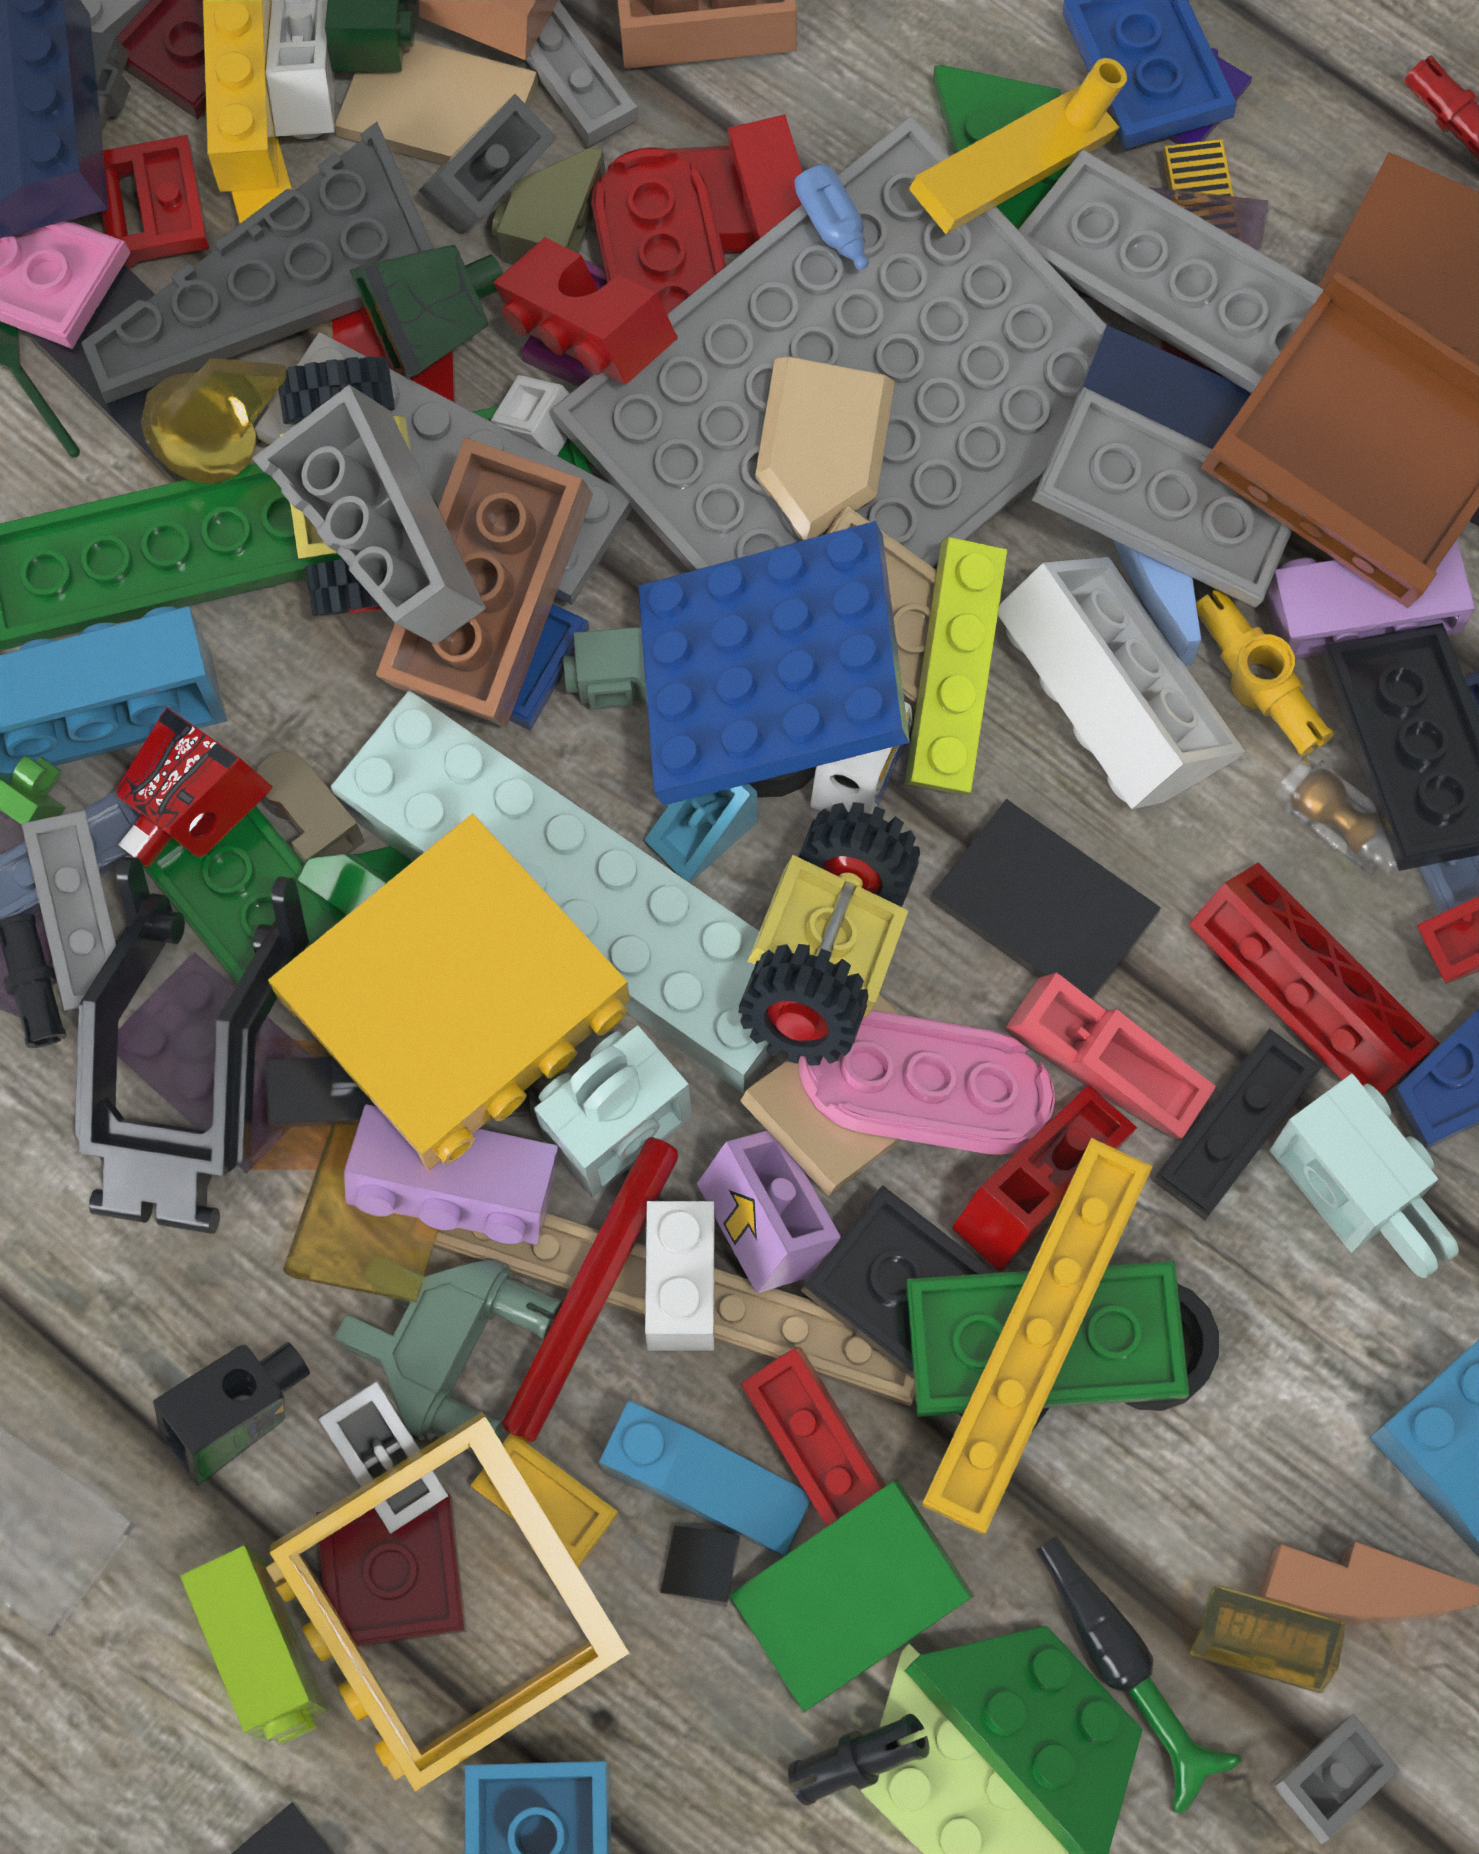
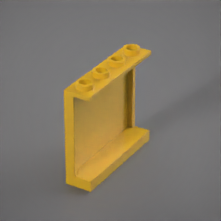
(453, 991)

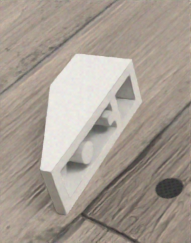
(300, 69)

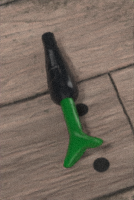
(1127, 1667)

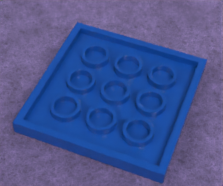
(771, 664)

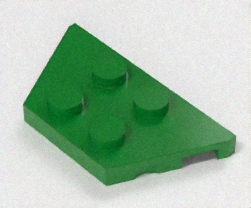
(983, 103)
(1040, 1729)

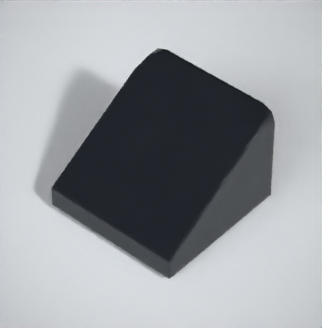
(701, 1565)

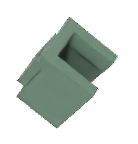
(607, 668)

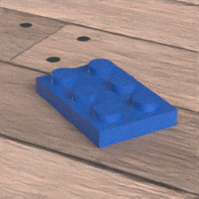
(1167, 62)

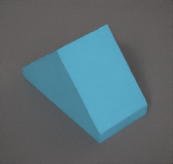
(702, 829)

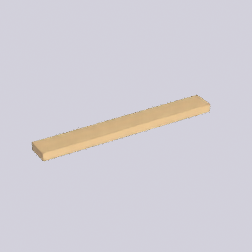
(746, 1320)

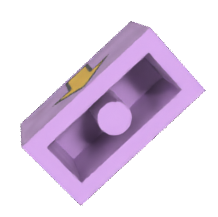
(768, 1211)

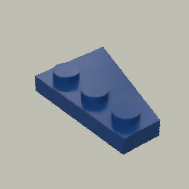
(1444, 1089)

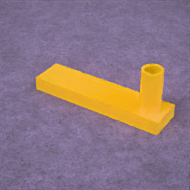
(1022, 151)

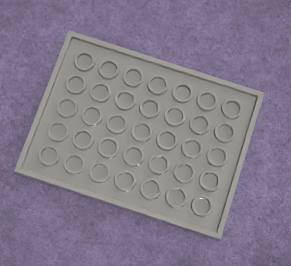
(962, 321)

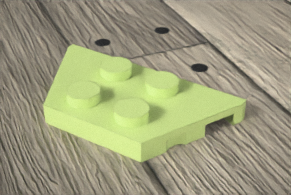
(953, 1795)

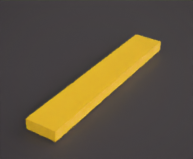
(1036, 1337)

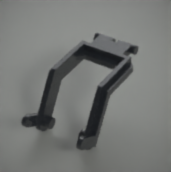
(162, 1161)

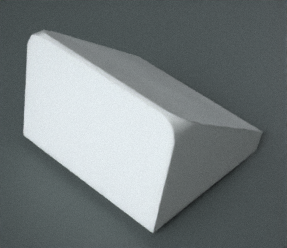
(528, 412)

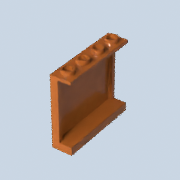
(1418, 249)
(1362, 439)

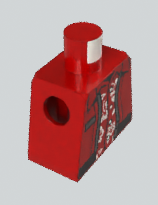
(185, 790)

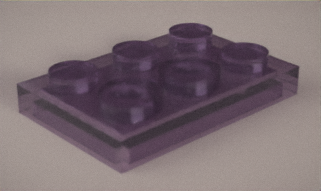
(174, 1049)

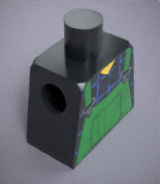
(210, 1427)

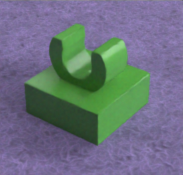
(26, 791)

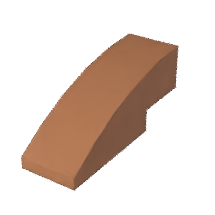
(1364, 1586)

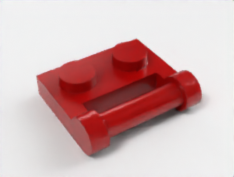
(166, 198)

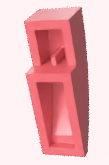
(1110, 1055)

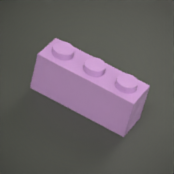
(1332, 604)
(492, 1189)

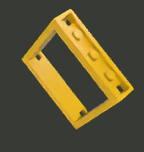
(363, 1690)

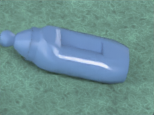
(832, 212)

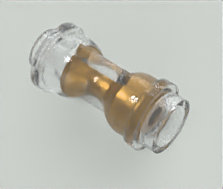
(1320, 799)

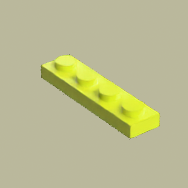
(956, 666)

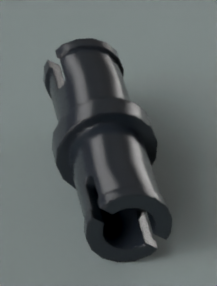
(30, 981)
(858, 1759)

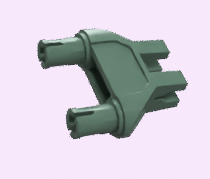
(439, 1336)

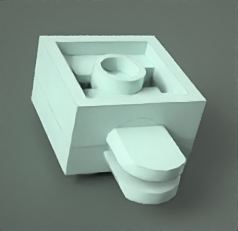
(612, 1108)
(1365, 1174)

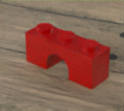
(559, 303)

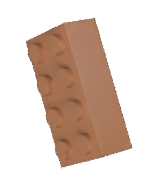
(515, 538)

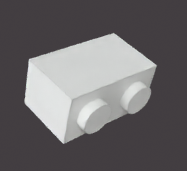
(680, 1276)

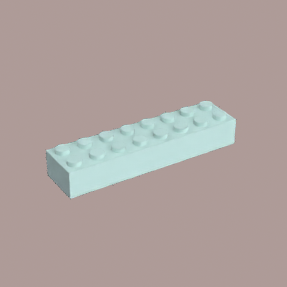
(659, 931)

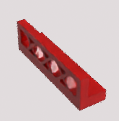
(1308, 985)

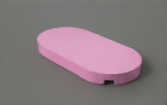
(933, 1085)

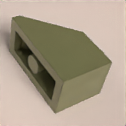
(549, 205)

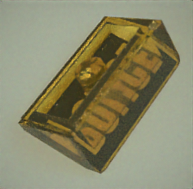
(1268, 1639)

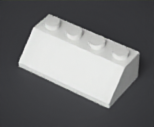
(1117, 680)

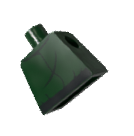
(425, 303)

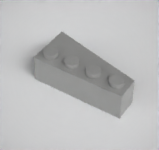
(374, 509)

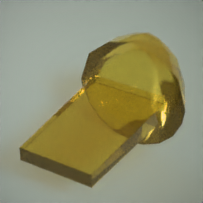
(206, 418)

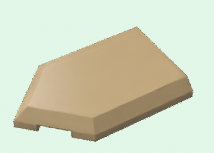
(822, 441)

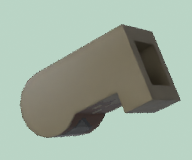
(309, 806)

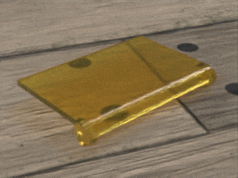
(351, 1248)

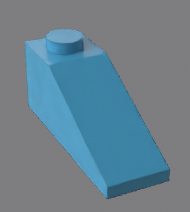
(704, 1479)

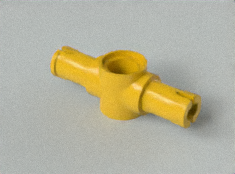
(1274, 697)

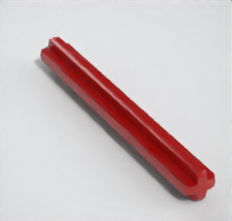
(589, 1290)

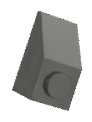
(487, 164)

